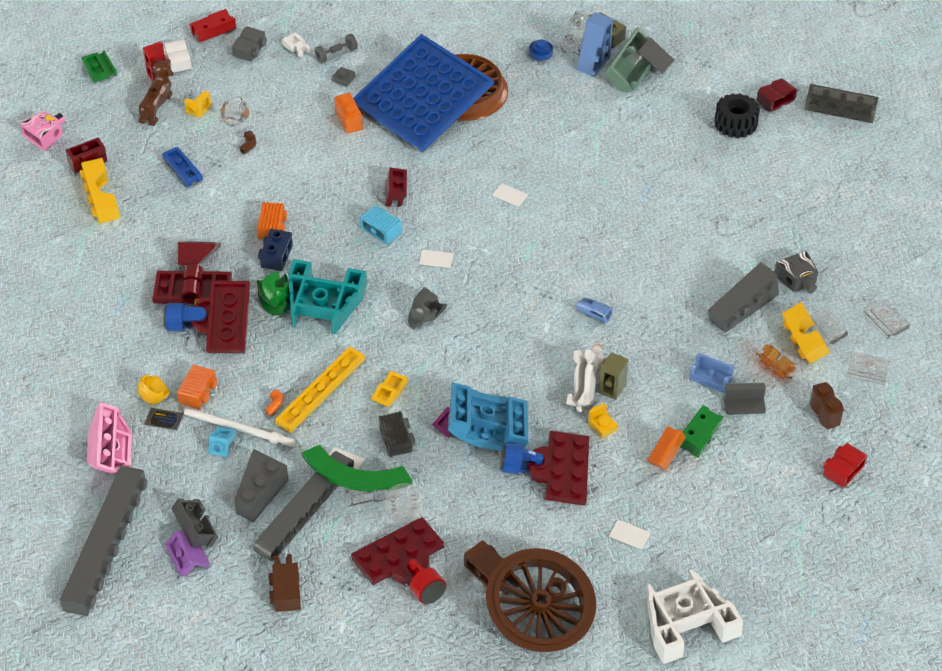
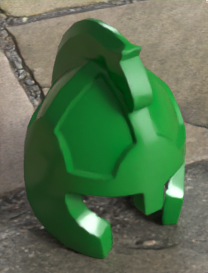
(274, 293)

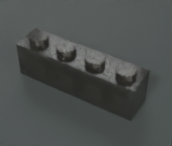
(841, 103)

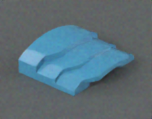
(486, 418)

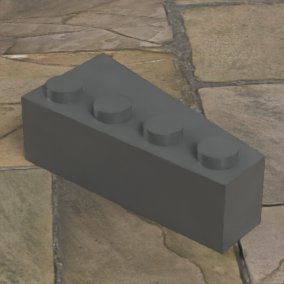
(745, 298)

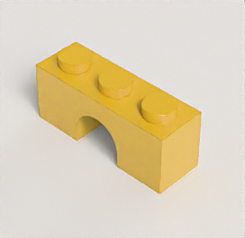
(799, 321)

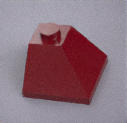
(195, 252)

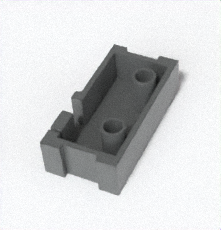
(188, 516)

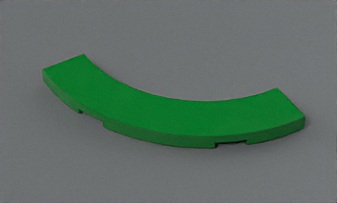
(353, 478)

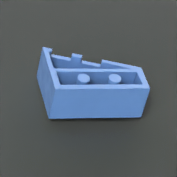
(595, 44)

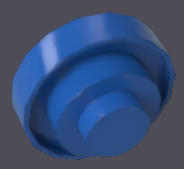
(540, 50)

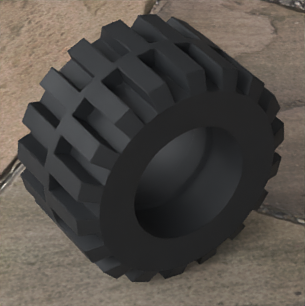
(737, 115)

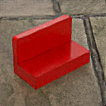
(153, 54)

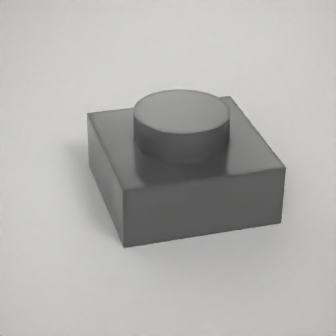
(343, 76)

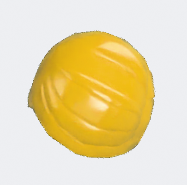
(152, 389)

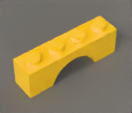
(104, 204)

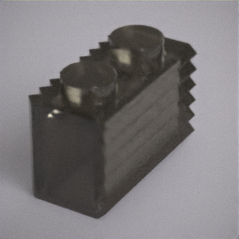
(396, 434)

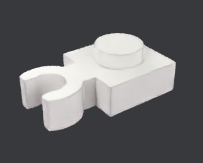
(295, 43)

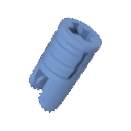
(595, 309)

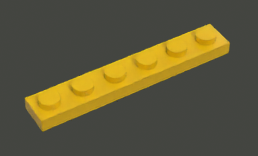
(319, 389)

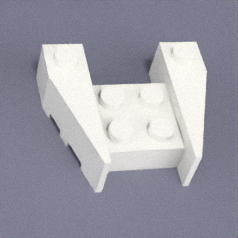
(686, 608)

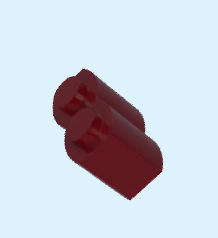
(776, 94)

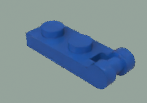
(182, 166)

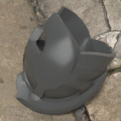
(425, 308)

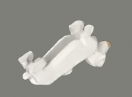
(585, 377)

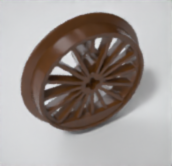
(549, 608)

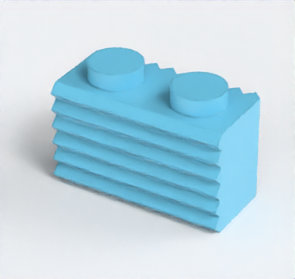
(381, 224)

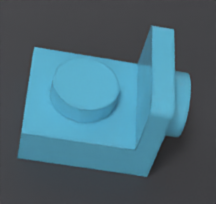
(220, 440)

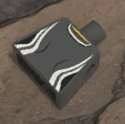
(797, 272)

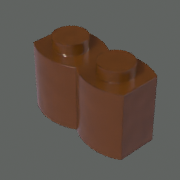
(826, 405)

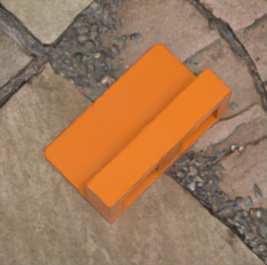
(666, 448)

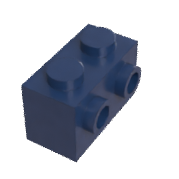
(276, 249)

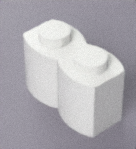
(178, 54)

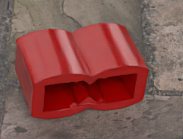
(844, 464)

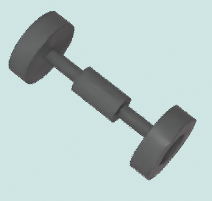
(350, 42)

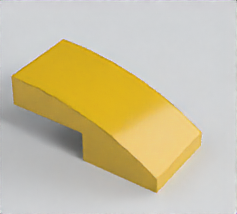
(390, 389)

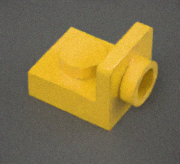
(199, 106)
(601, 421)

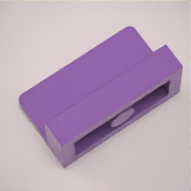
(184, 555)

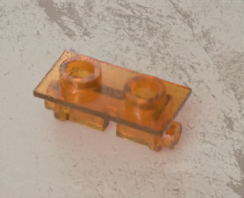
(770, 358)

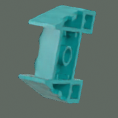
(324, 297)

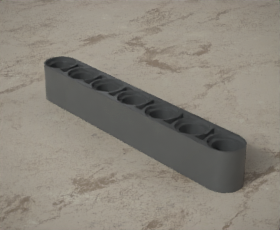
(297, 512)

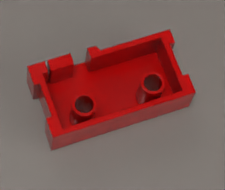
(213, 25)

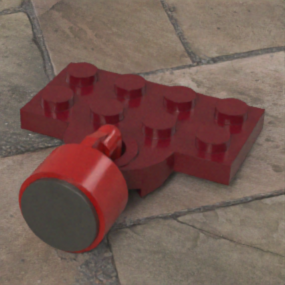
(405, 558)

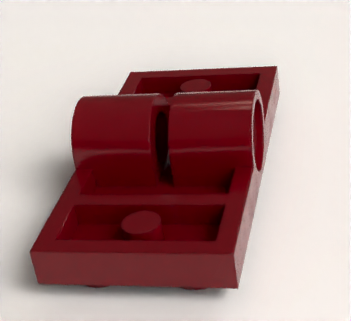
(186, 285)

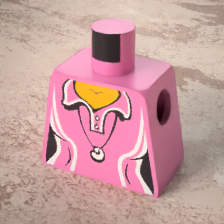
(43, 129)

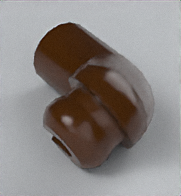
(250, 142)

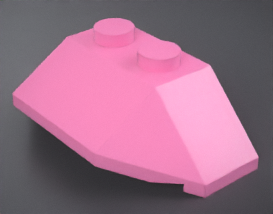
(109, 440)

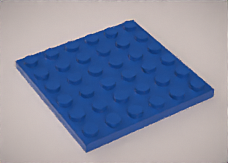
(422, 92)

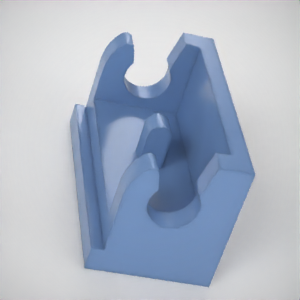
(711, 372)

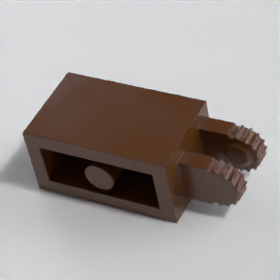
(482, 561)
(285, 585)

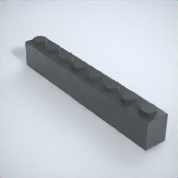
(103, 541)

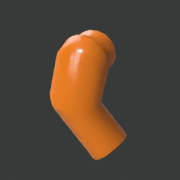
(276, 403)

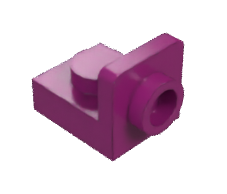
(442, 423)

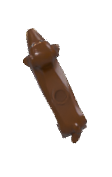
(157, 93)

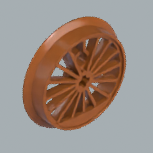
(487, 103)

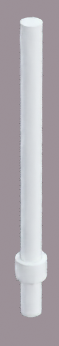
(273, 437)

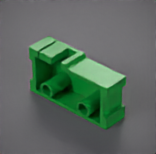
(701, 430)

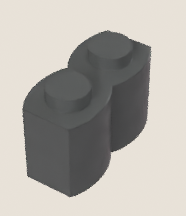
(249, 43)

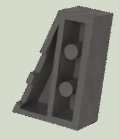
(259, 485)

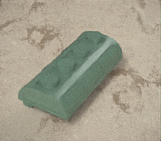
(629, 65)

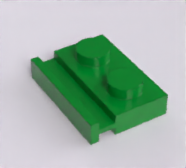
(98, 66)

